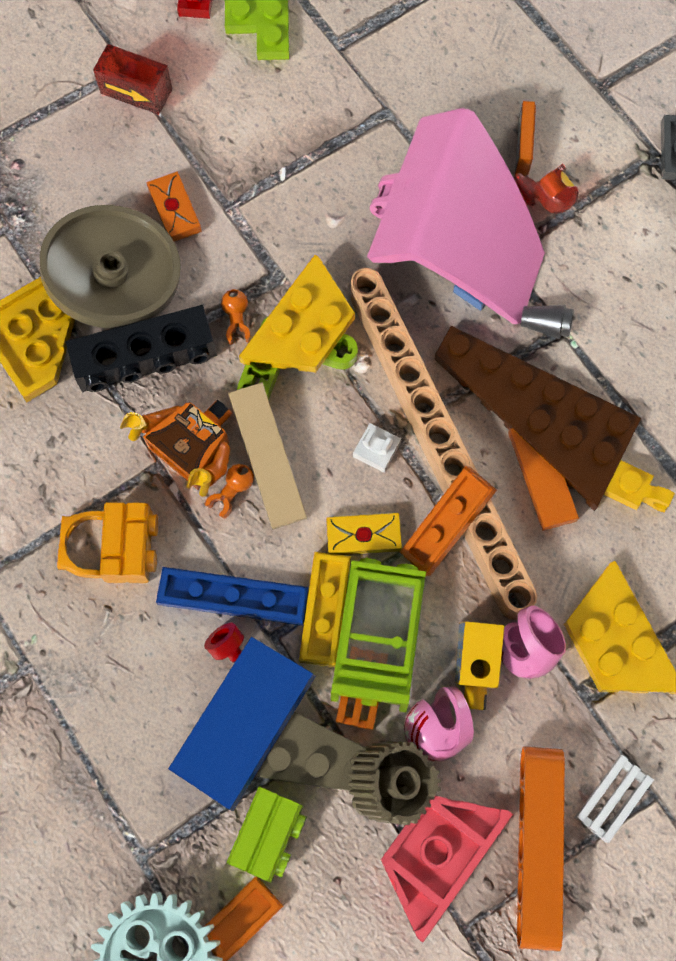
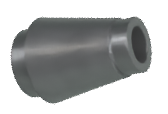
(549, 320)

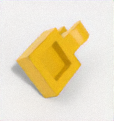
(633, 486)

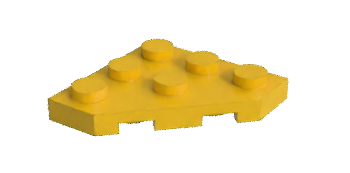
(33, 339)

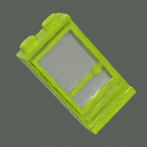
(379, 633)

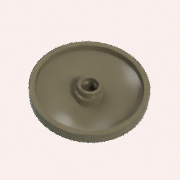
(109, 266)

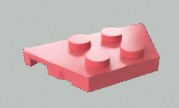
(438, 856)

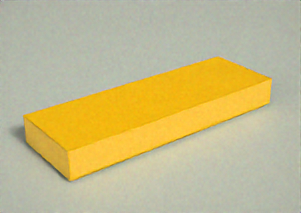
(324, 609)

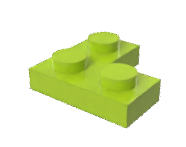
(266, 19)

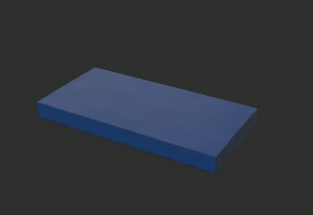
(242, 723)

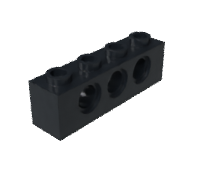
(124, 341)

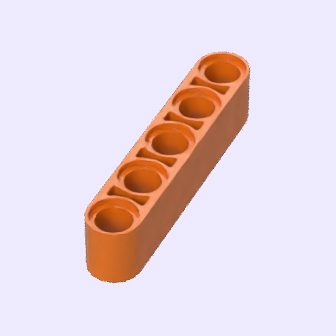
(541, 849)

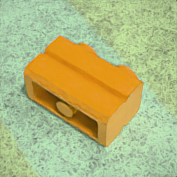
(127, 543)

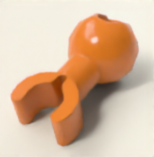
(235, 308)
(235, 484)

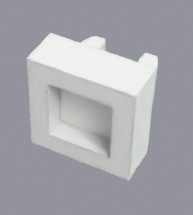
(377, 447)

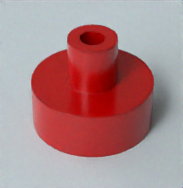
(225, 642)

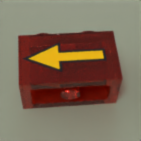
(133, 79)

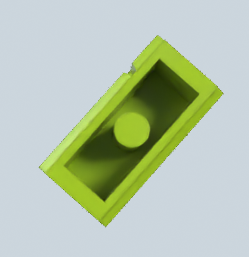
(266, 834)

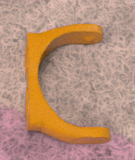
(68, 525)

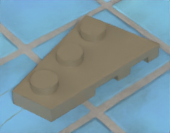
(310, 756)

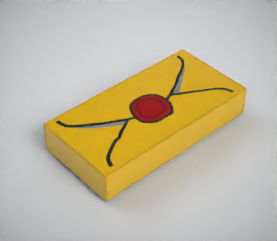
(364, 534)

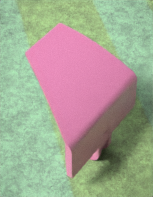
(460, 214)

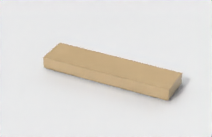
(267, 456)

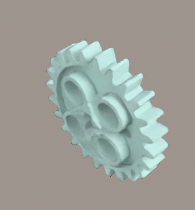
(163, 924)

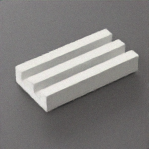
(633, 773)

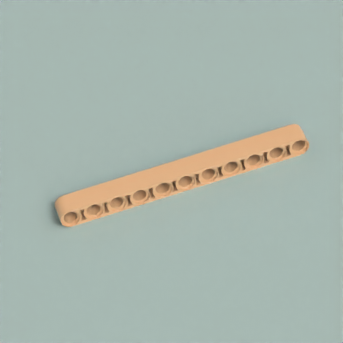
(437, 421)

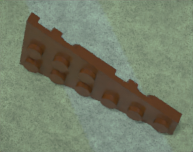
(561, 421)

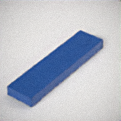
(232, 596)

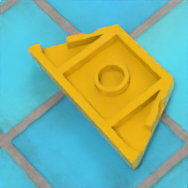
(303, 323)
(618, 639)

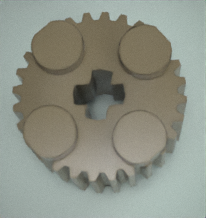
(393, 782)

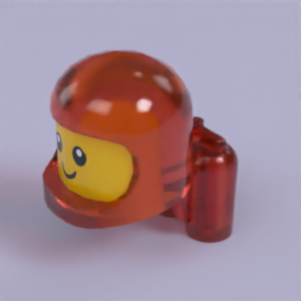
(553, 191)

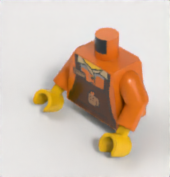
(186, 441)

